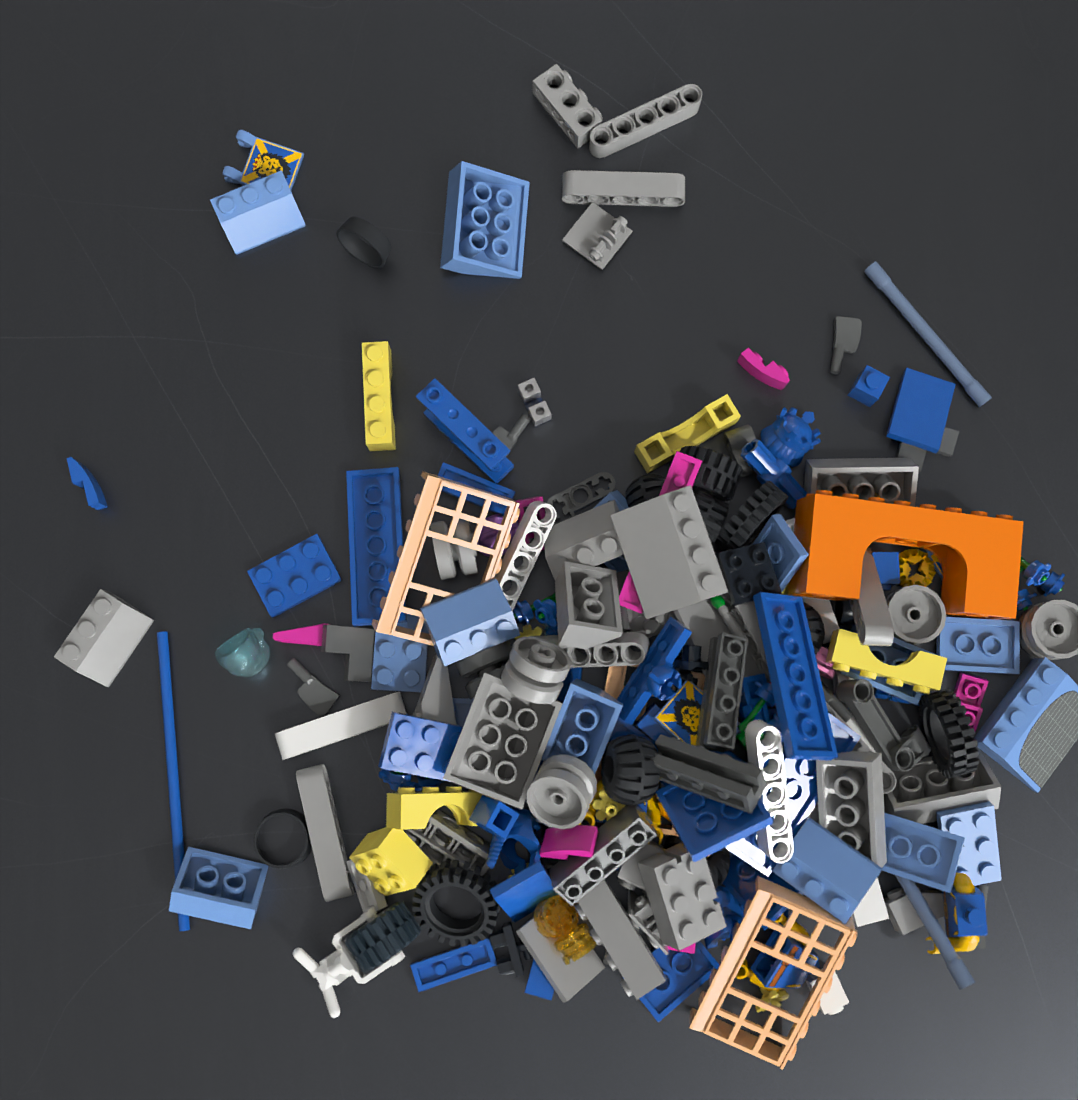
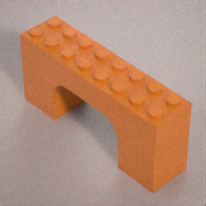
(975, 551)

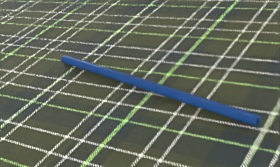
(171, 762)

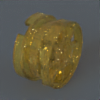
(555, 917)
(575, 944)

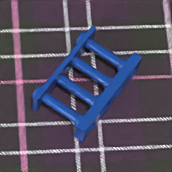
(465, 431)

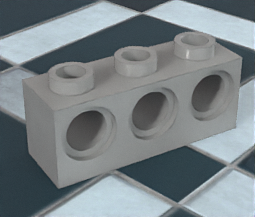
(566, 117)

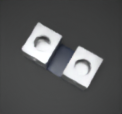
(532, 400)

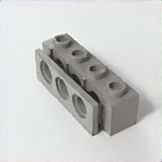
(449, 841)

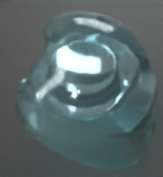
(244, 653)

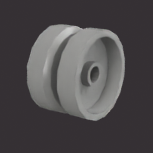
(448, 553)
(926, 611)
(1050, 630)
(536, 670)
(562, 791)

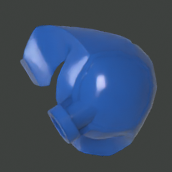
(522, 832)

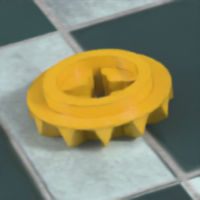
(926, 568)

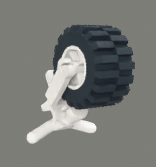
(363, 950)

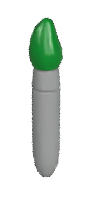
(719, 603)

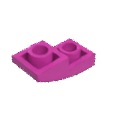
(771, 375)
(971, 693)
(571, 841)

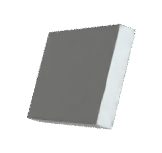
(564, 978)

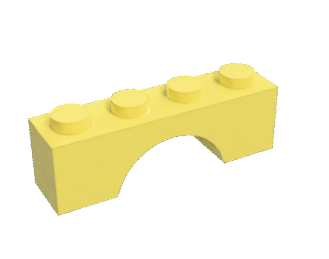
(377, 396)
(694, 431)
(919, 670)
(413, 809)

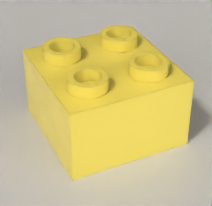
(391, 861)

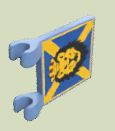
(264, 160)
(682, 713)

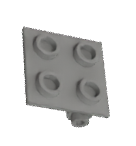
(597, 235)
(642, 917)

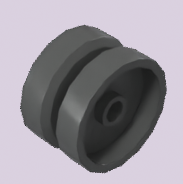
(486, 661)

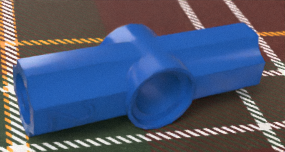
(772, 469)

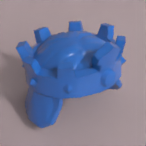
(790, 436)

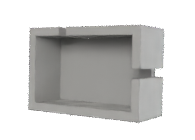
(681, 897)

